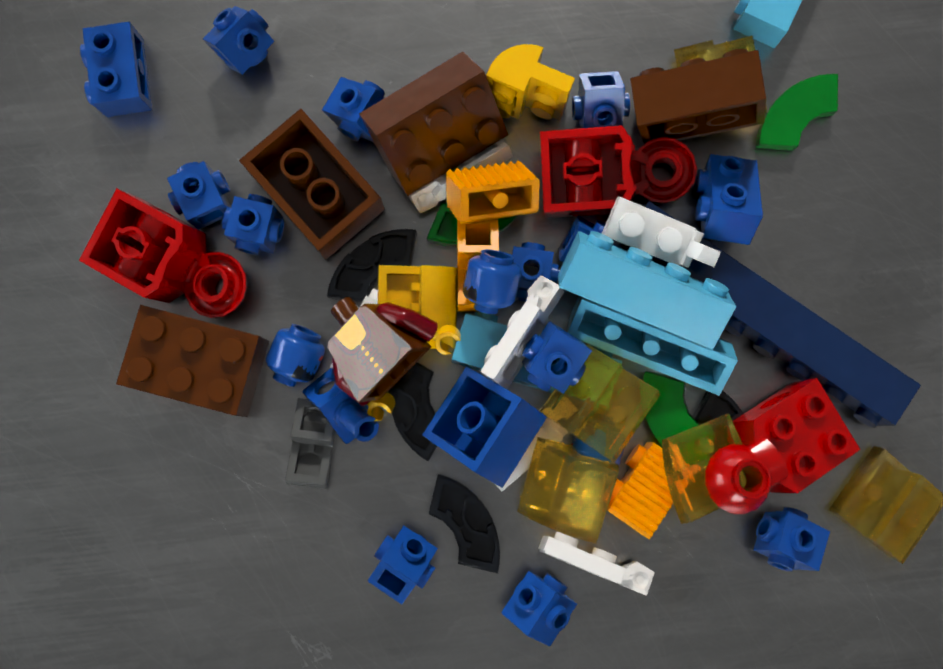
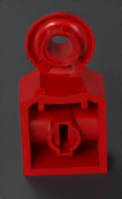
(595, 165)
(162, 257)
(783, 448)

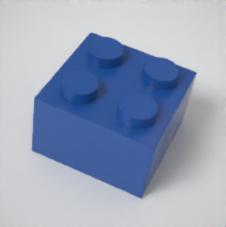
(484, 426)

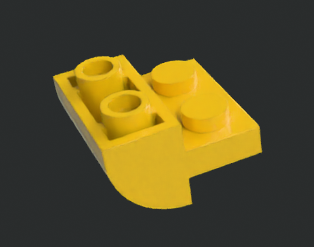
(522, 81)
(422, 289)

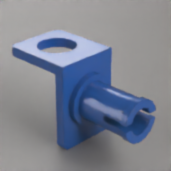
(341, 411)

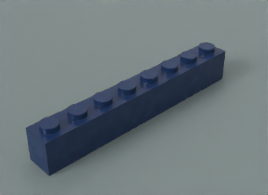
(807, 342)

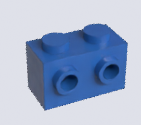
(116, 69)
(729, 199)

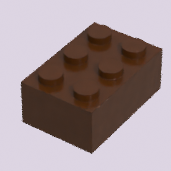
(700, 97)
(435, 122)
(313, 183)
(193, 361)

